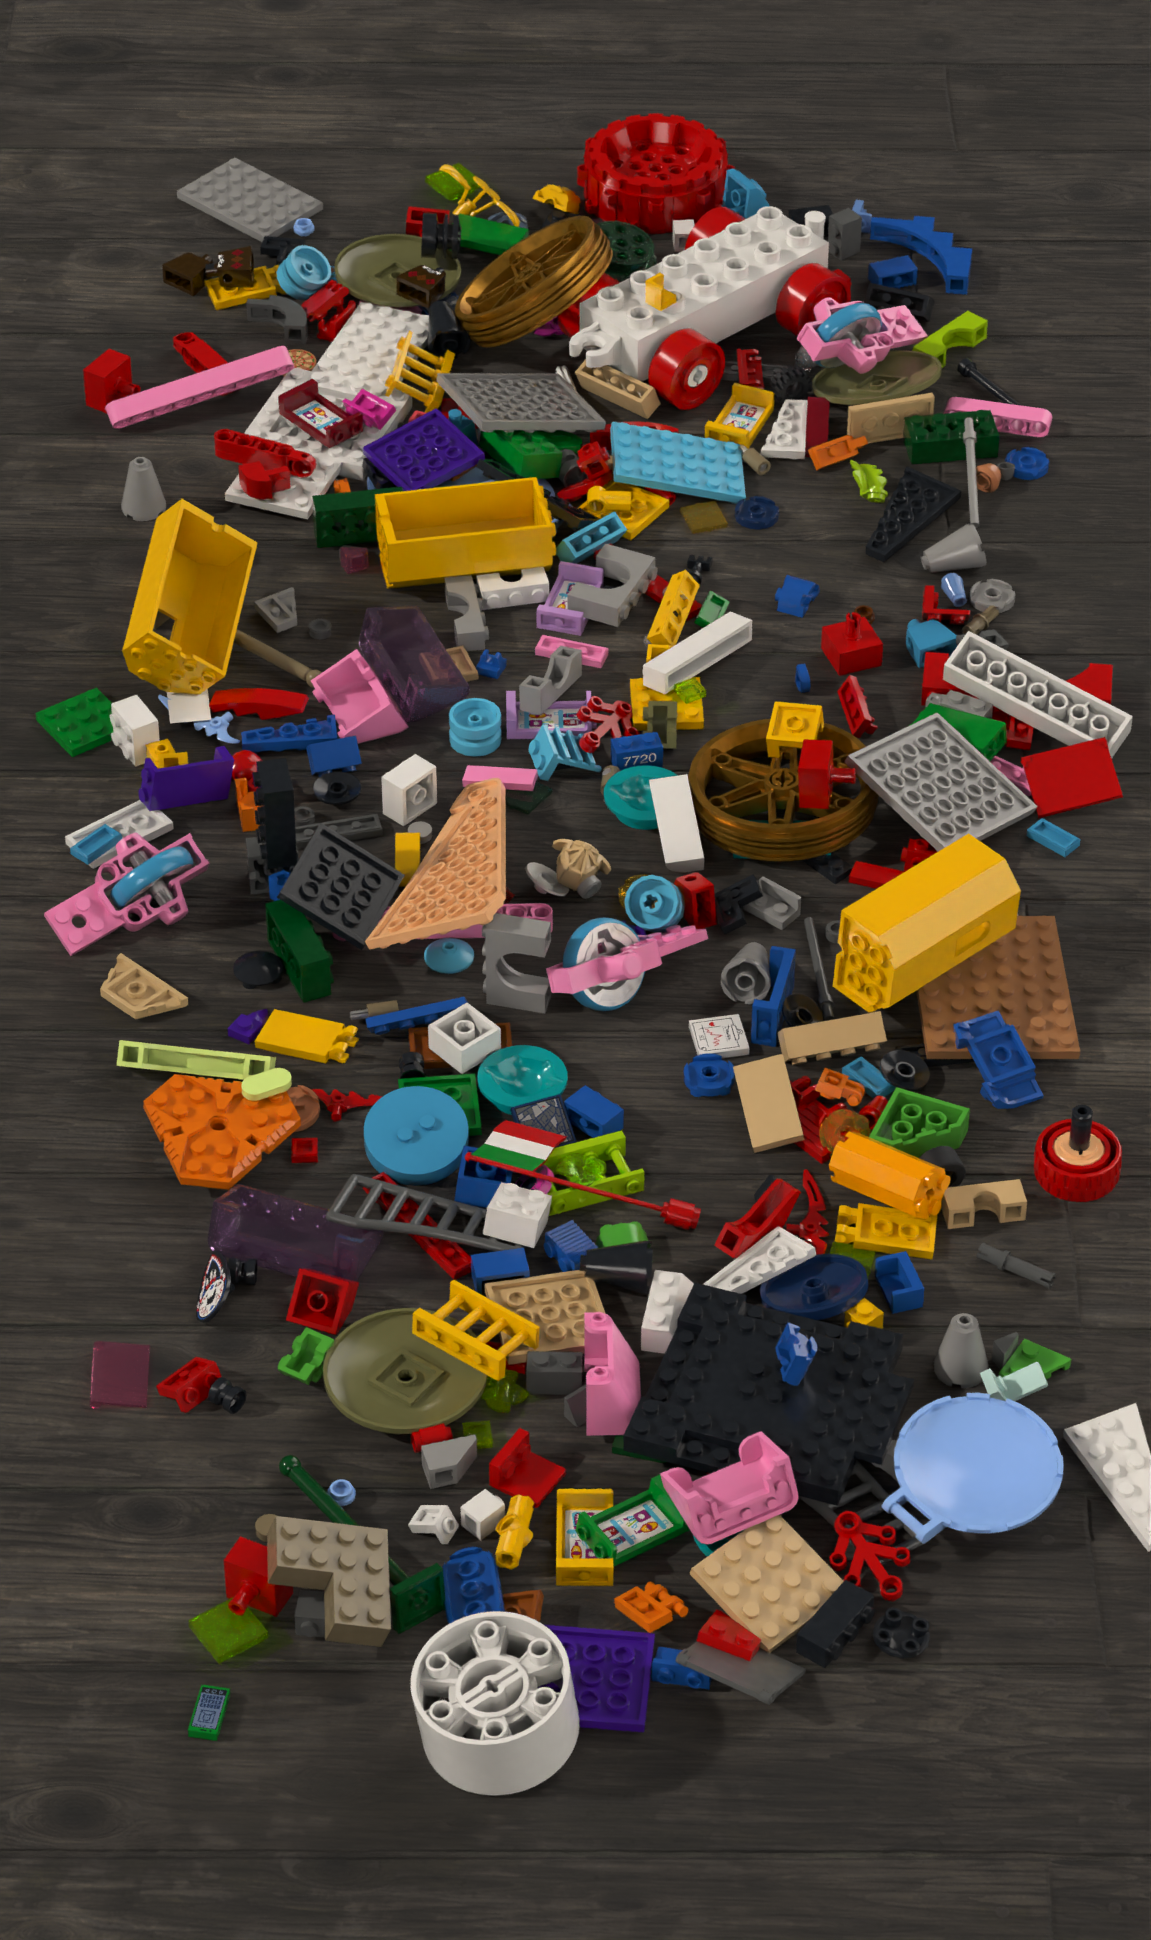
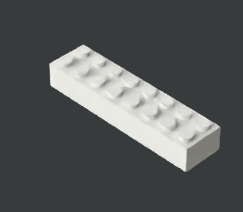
(1034, 694)

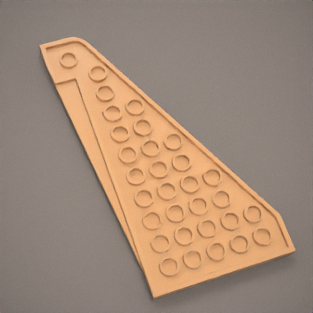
(460, 875)

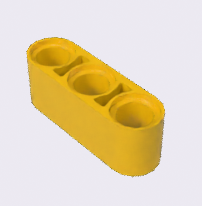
(407, 855)

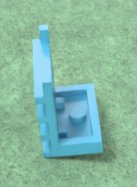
(550, 749)

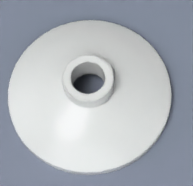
(545, 879)

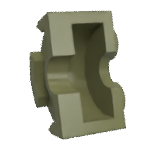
(662, 718)

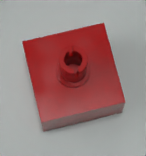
(108, 379)
(852, 645)
(818, 773)
(248, 1580)

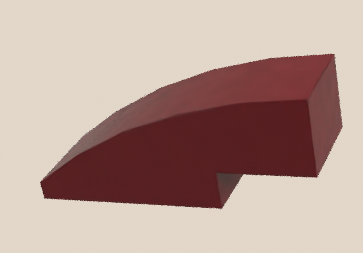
(817, 422)

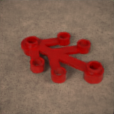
(620, 712)
(867, 1552)

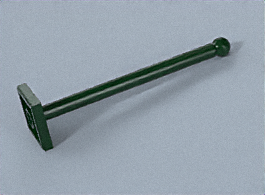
(412, 1597)

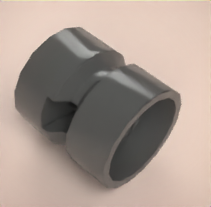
(569, 469)

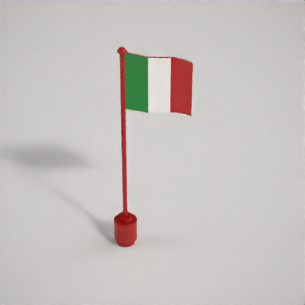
(527, 1149)

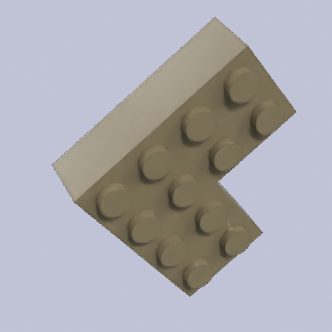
(343, 1562)

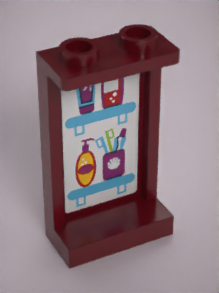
(318, 415)

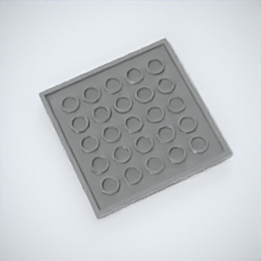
(520, 402)
(940, 783)

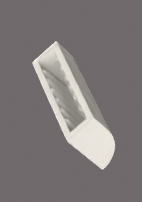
(677, 823)

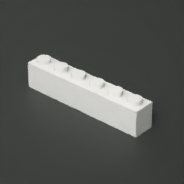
(697, 652)

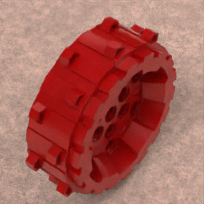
(653, 171)

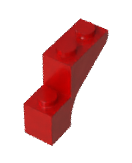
(765, 1215)

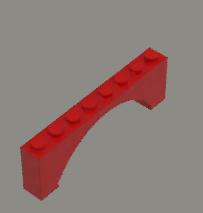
(1094, 680)

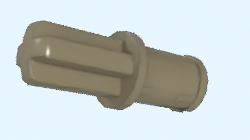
(981, 621)

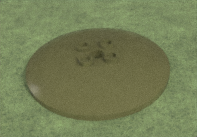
(373, 263)
(895, 377)
(371, 1358)

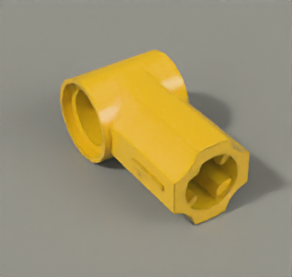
(601, 500)

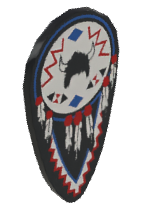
(214, 1287)

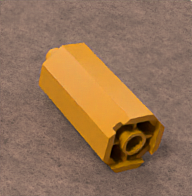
(889, 1175)

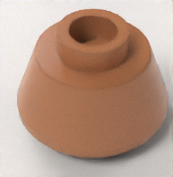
(988, 477)

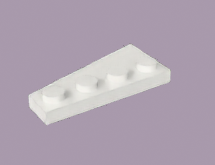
(788, 432)
(763, 1261)

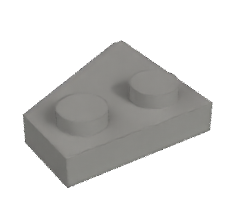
(278, 610)

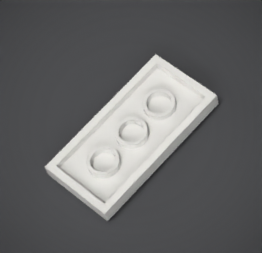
(126, 821)

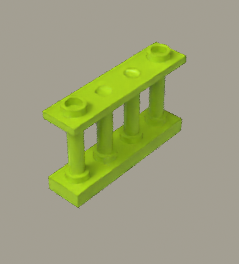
(604, 1148)

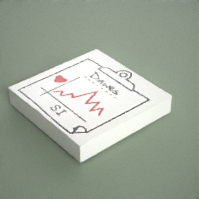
(719, 1036)

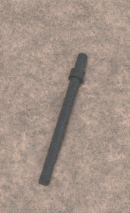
(825, 999)

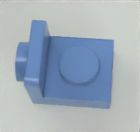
(866, 217)

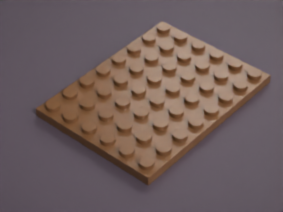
(1017, 976)

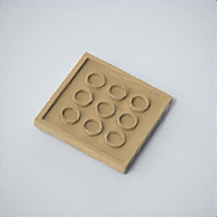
(551, 1302)
(768, 1581)

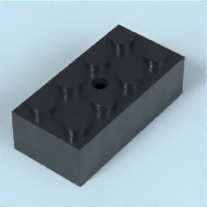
(275, 813)

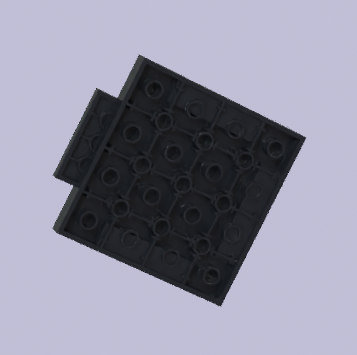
(727, 1384)

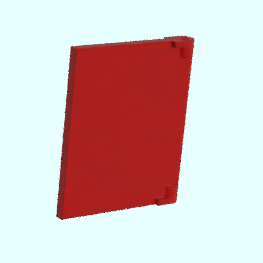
(1071, 777)

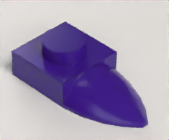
(248, 1027)

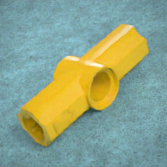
(514, 1532)

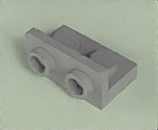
(776, 906)

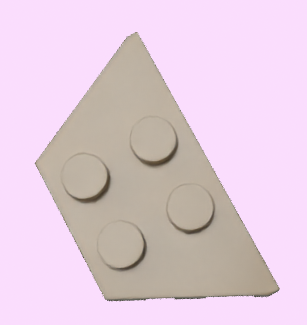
(139, 991)

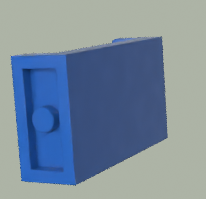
(768, 1015)

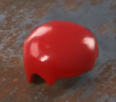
(244, 764)

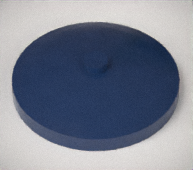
(817, 1287)

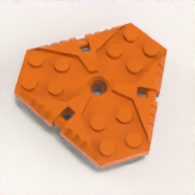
(214, 1130)

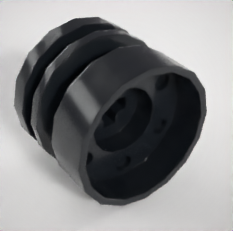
(440, 236)

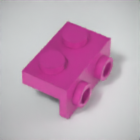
(374, 409)

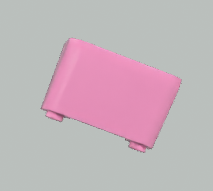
(358, 700)
(611, 1377)
(736, 1495)

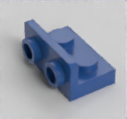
(669, 1672)

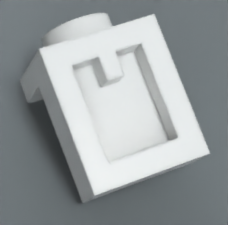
(436, 1520)

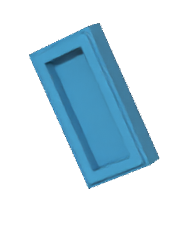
(1053, 837)
(96, 844)
(868, 1075)

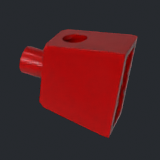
(699, 894)

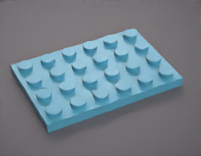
(677, 462)

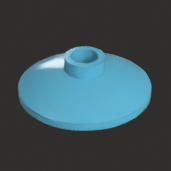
(449, 955)

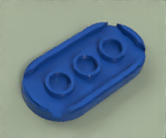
(471, 1584)

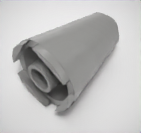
(142, 492)
(955, 551)
(747, 974)
(961, 1353)

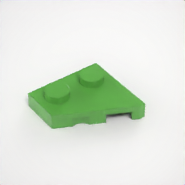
(1029, 1353)

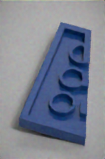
(290, 736)
(414, 1016)

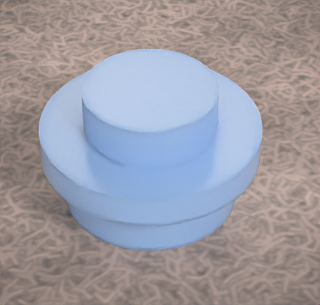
(303, 227)
(342, 1492)

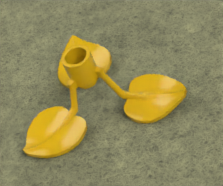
(468, 207)

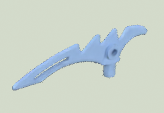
(214, 726)

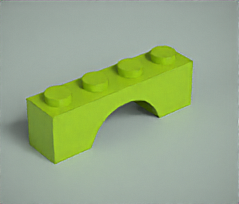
(963, 331)

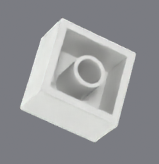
(133, 728)
(409, 790)
(464, 1038)
(517, 1214)

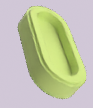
(266, 1084)

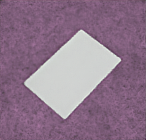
(188, 707)

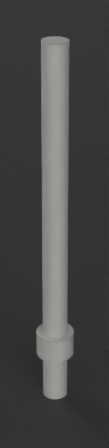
(969, 439)

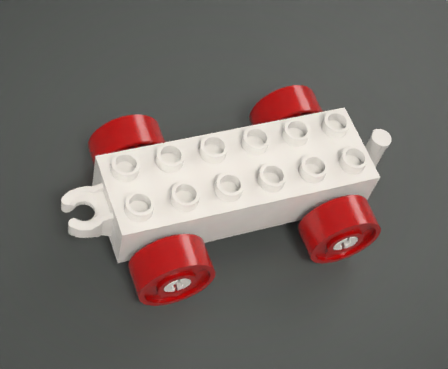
(722, 283)

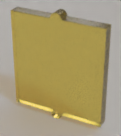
(703, 517)

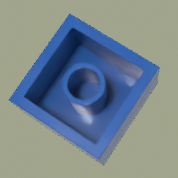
(478, 1181)

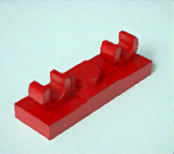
(855, 707)

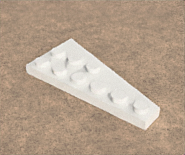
(1120, 1462)

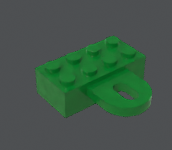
(530, 452)

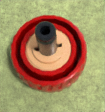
(1078, 1158)

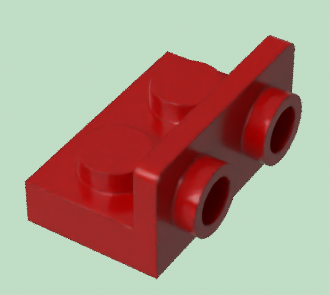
(190, 1383)

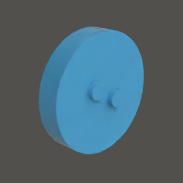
(415, 1135)

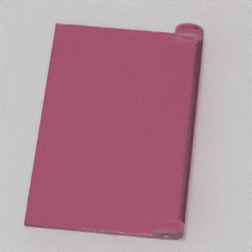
(119, 1374)

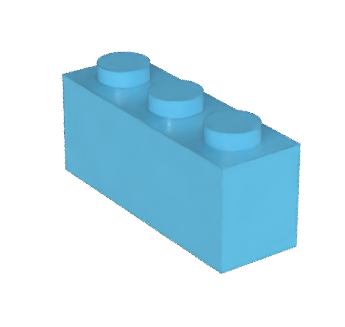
(590, 539)

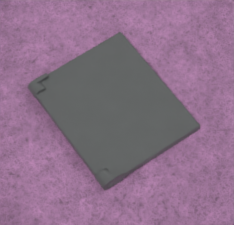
(761, 1677)

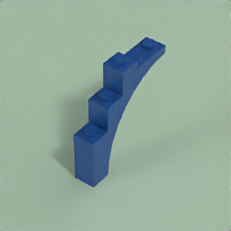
(936, 246)

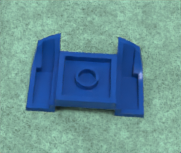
(1000, 1059)

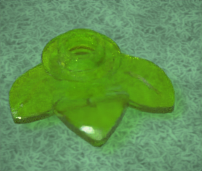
(581, 1169)
(504, 1393)

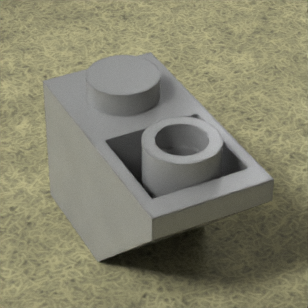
(448, 1460)

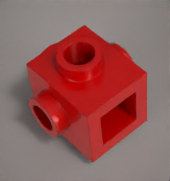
(593, 460)
(917, 851)

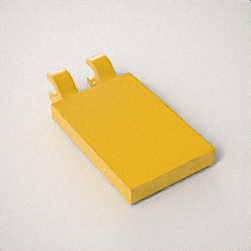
(264, 285)
(306, 1037)
(886, 1230)

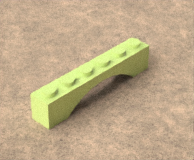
(192, 1060)

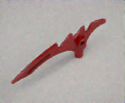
(339, 1103)
(810, 1225)

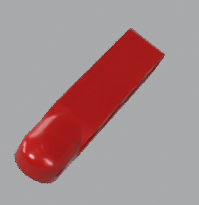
(197, 353)
(272, 454)

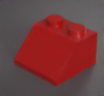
(321, 1300)

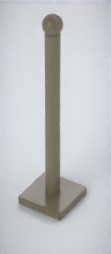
(265, 652)

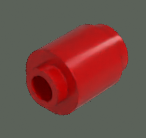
(430, 1435)

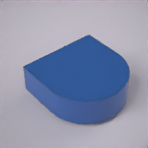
(802, 678)

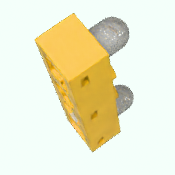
(673, 610)

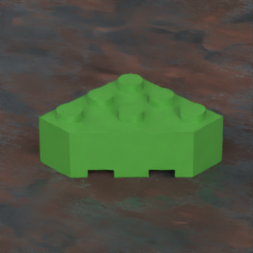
(920, 1123)

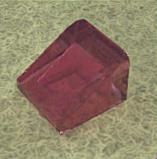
(354, 559)

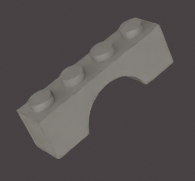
(462, 597)
(540, 693)

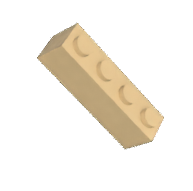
(619, 389)
(832, 1037)

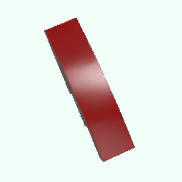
(265, 702)

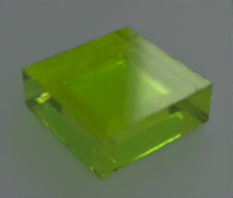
(690, 690)
(483, 1433)

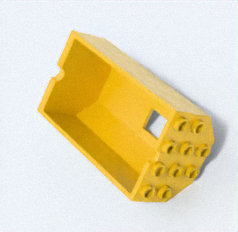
(463, 531)
(199, 580)
(924, 923)

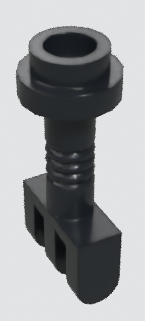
(697, 566)

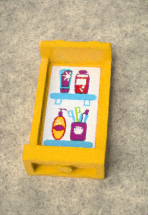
(742, 415)
(574, 1558)

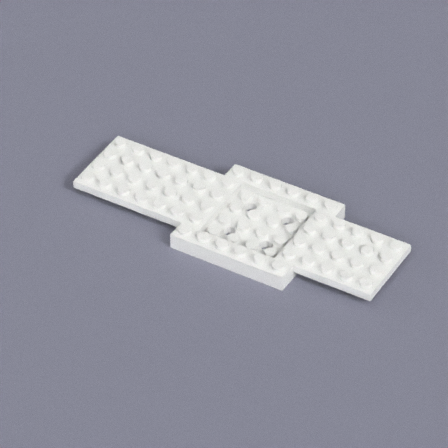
(354, 361)

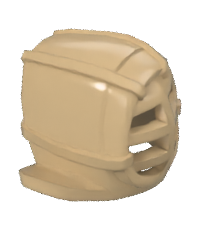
(578, 862)

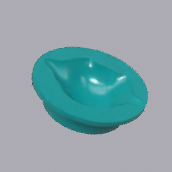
(630, 795)
(521, 1076)

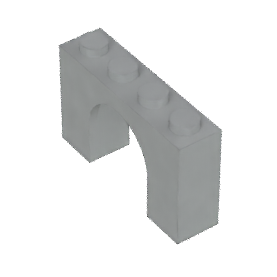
(614, 604)
(504, 984)

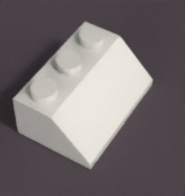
(663, 1308)

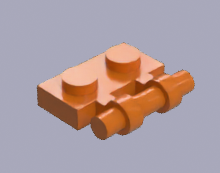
(837, 1085)
(650, 1607)

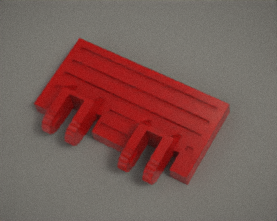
(811, 1117)

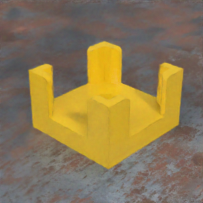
(792, 724)

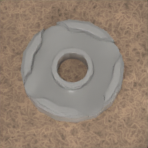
(1003, 595)

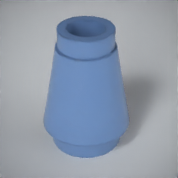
(954, 589)

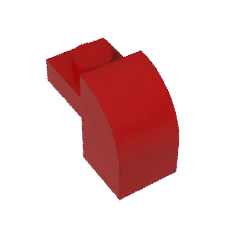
(262, 483)

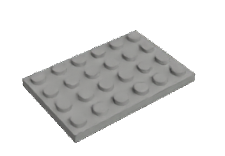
(249, 199)

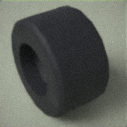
(949, 1160)

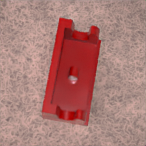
(336, 323)
(750, 368)

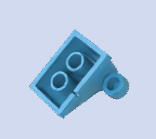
(743, 194)

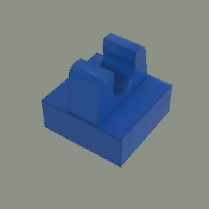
(491, 665)

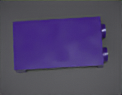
(187, 782)

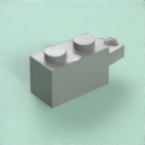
(962, 702)

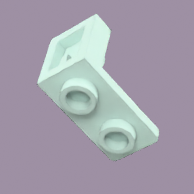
(1015, 1385)

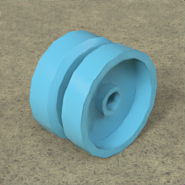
(303, 272)
(475, 727)
(640, 902)

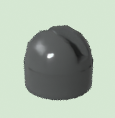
(1007, 470)

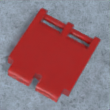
(324, 299)

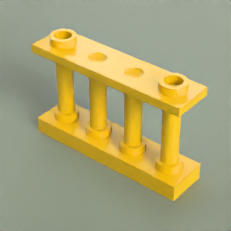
(435, 391)
(470, 1349)

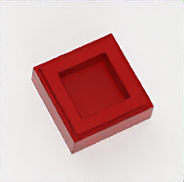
(304, 1150)

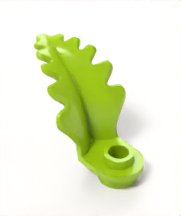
(870, 482)

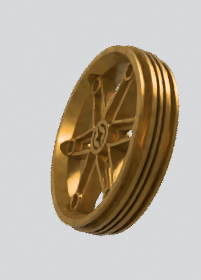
(534, 281)
(772, 788)

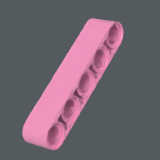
(1007, 417)

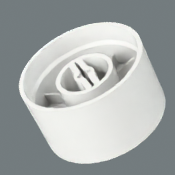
(492, 1679)

